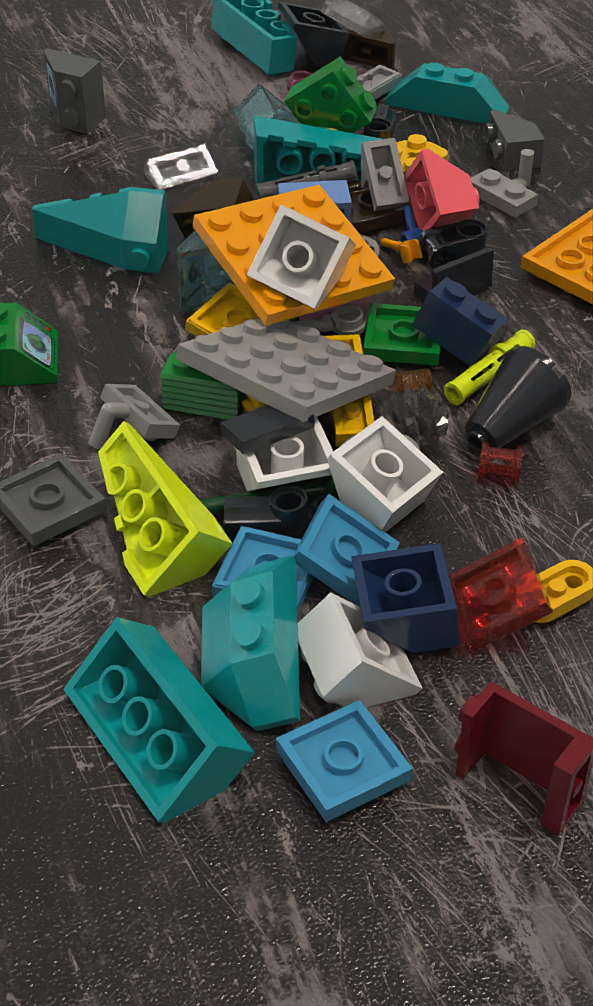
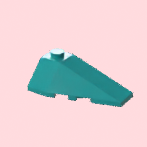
(114, 228)

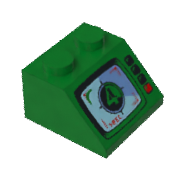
(26, 347)

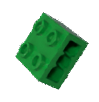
(332, 99)

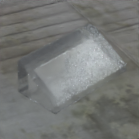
(352, 16)
(180, 167)

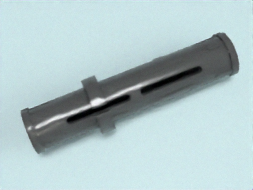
(343, 171)

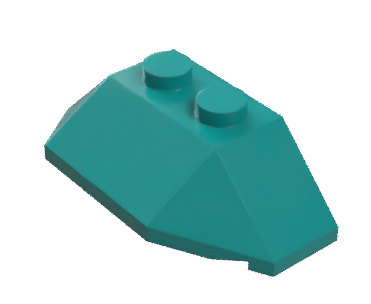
(448, 93)
(253, 645)

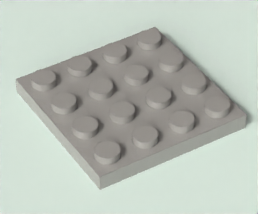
(287, 366)

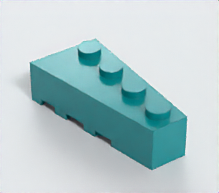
(256, 33)
(296, 148)

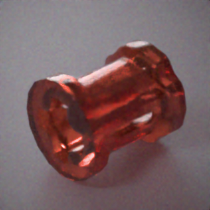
(509, 471)

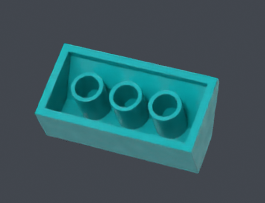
(156, 720)

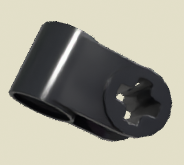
(454, 241)

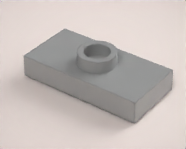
(379, 80)

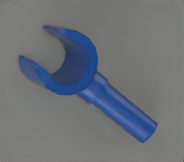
(412, 231)

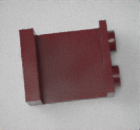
(529, 744)

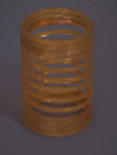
(425, 378)

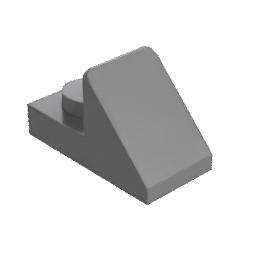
(383, 174)

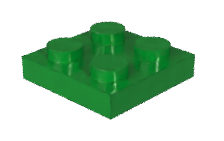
(395, 339)

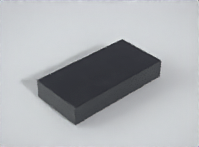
(262, 428)

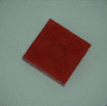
(498, 595)

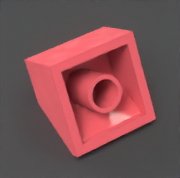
(439, 191)

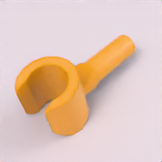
(408, 249)

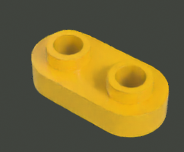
(567, 587)

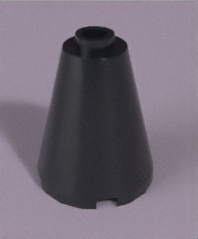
(517, 399)

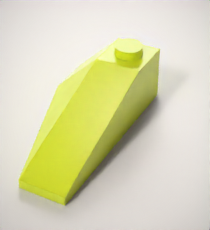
(163, 523)

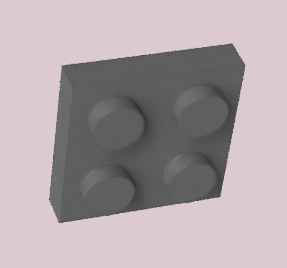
(49, 499)

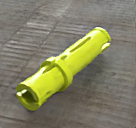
(463, 387)

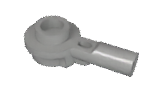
(344, 320)

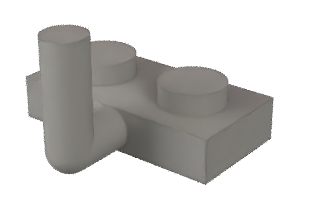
(508, 194)
(135, 408)

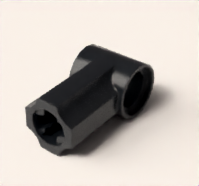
(382, 124)
(280, 513)

